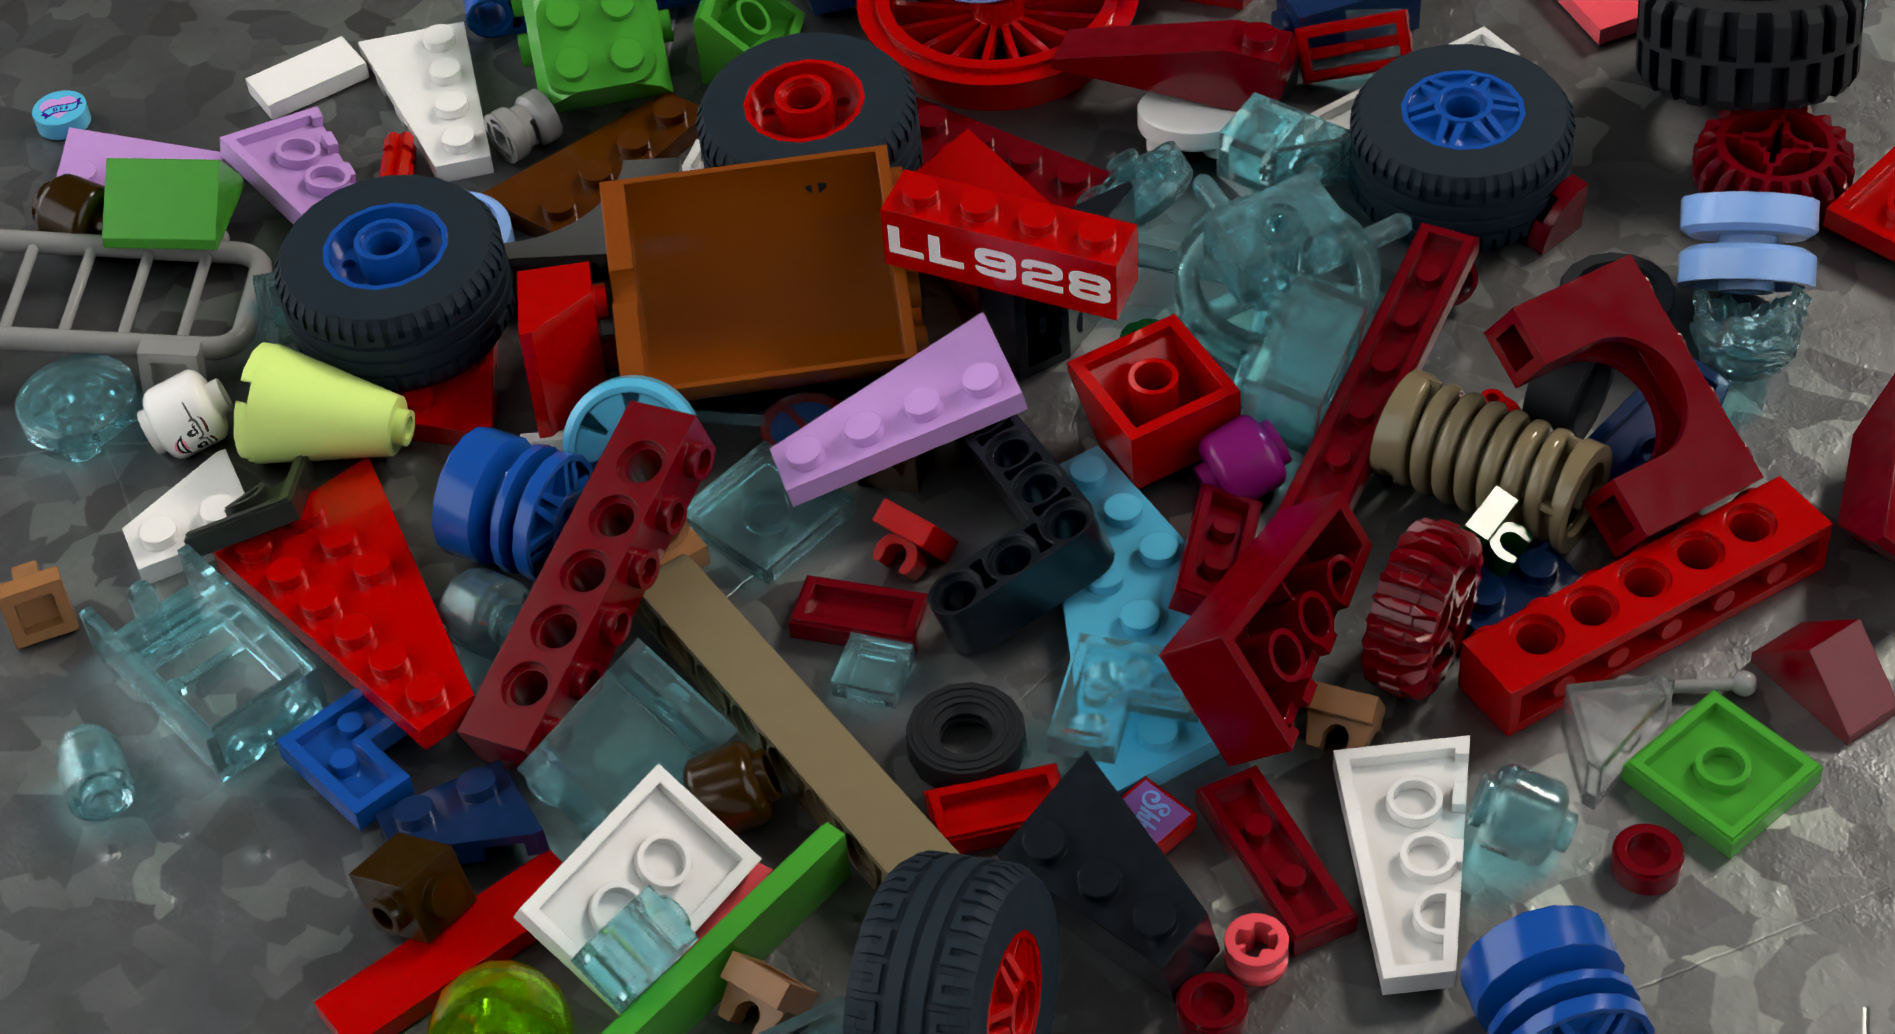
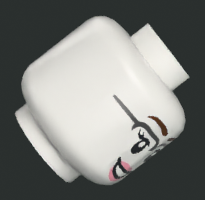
(185, 414)

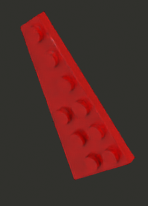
(358, 602)

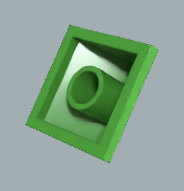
(732, 26)
(168, 203)

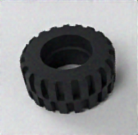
(1749, 50)

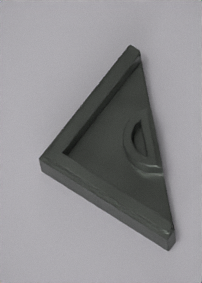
(257, 511)

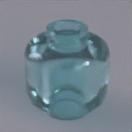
(481, 609)
(1522, 815)

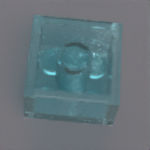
(1302, 358)

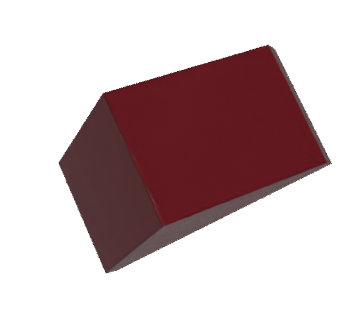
(1831, 675)

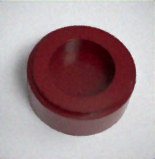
(1647, 859)
(1212, 1005)

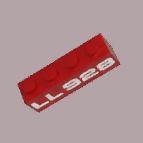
(1010, 244)

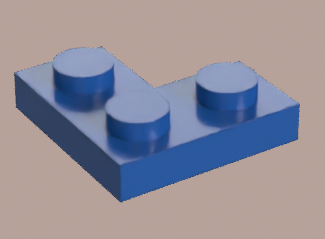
(345, 759)

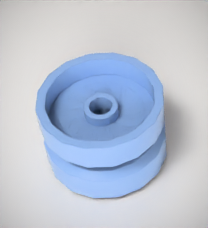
(1749, 241)

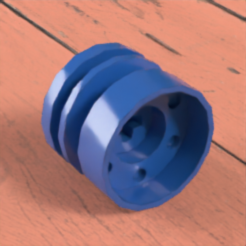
(506, 500)
(1551, 976)

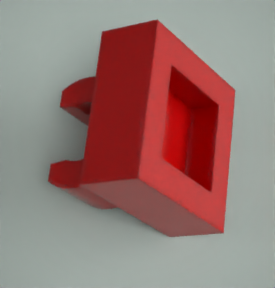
(910, 534)

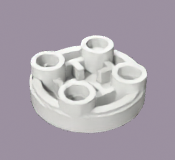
(1187, 123)

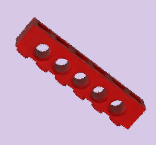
(1643, 603)

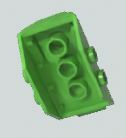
(595, 50)

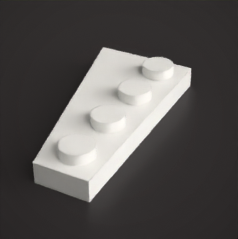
(435, 96)
(1407, 851)

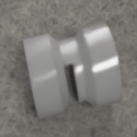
(523, 126)

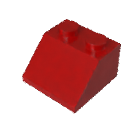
(563, 339)
(1153, 398)

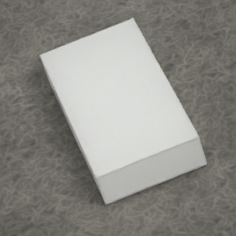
(307, 78)

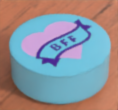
(58, 112)

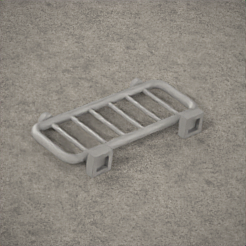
(157, 354)

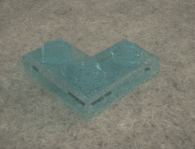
(1101, 689)

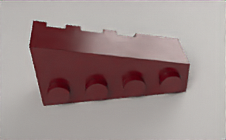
(1265, 624)

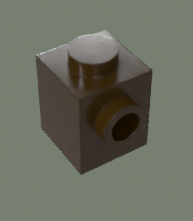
(413, 887)

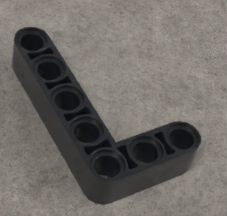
(1033, 565)

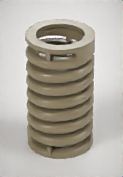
(1466, 447)

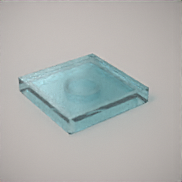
(753, 520)

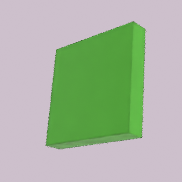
(1722, 774)

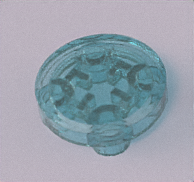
(1156, 175)
(78, 404)

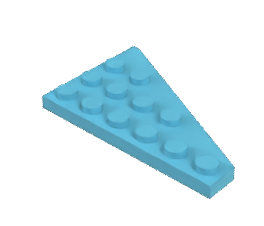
(1133, 606)

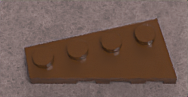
(568, 181)

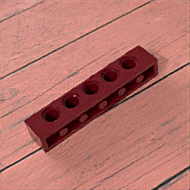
(590, 582)

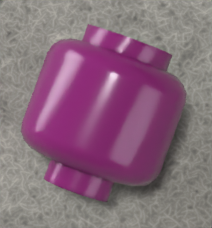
(1243, 458)

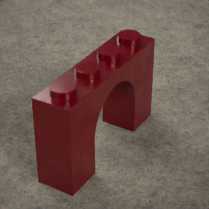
(1621, 324)

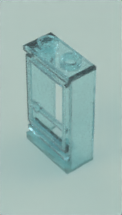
(181, 621)

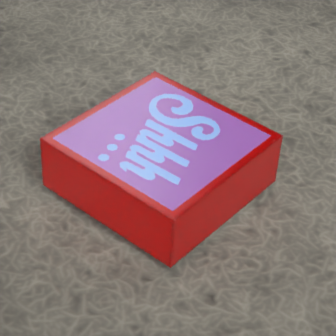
(1160, 814)

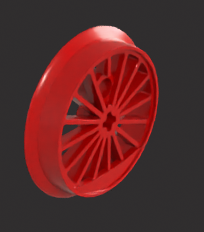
(946, 36)

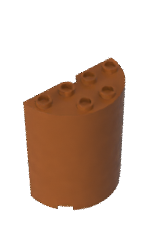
(755, 281)

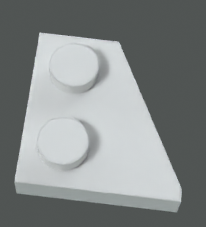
(190, 504)

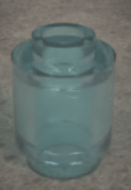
(94, 773)

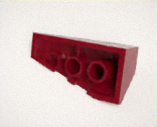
(1189, 61)

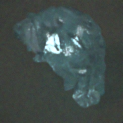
(1746, 342)

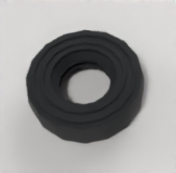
(958, 705)

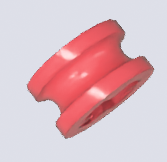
(1241, 937)

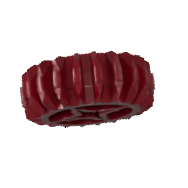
(1774, 153)
(1422, 608)

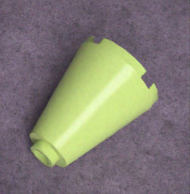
(315, 411)

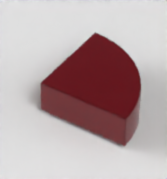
(1563, 217)

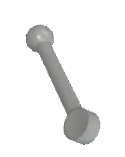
(1741, 683)

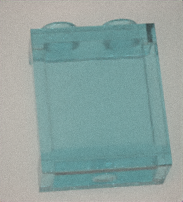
(618, 734)

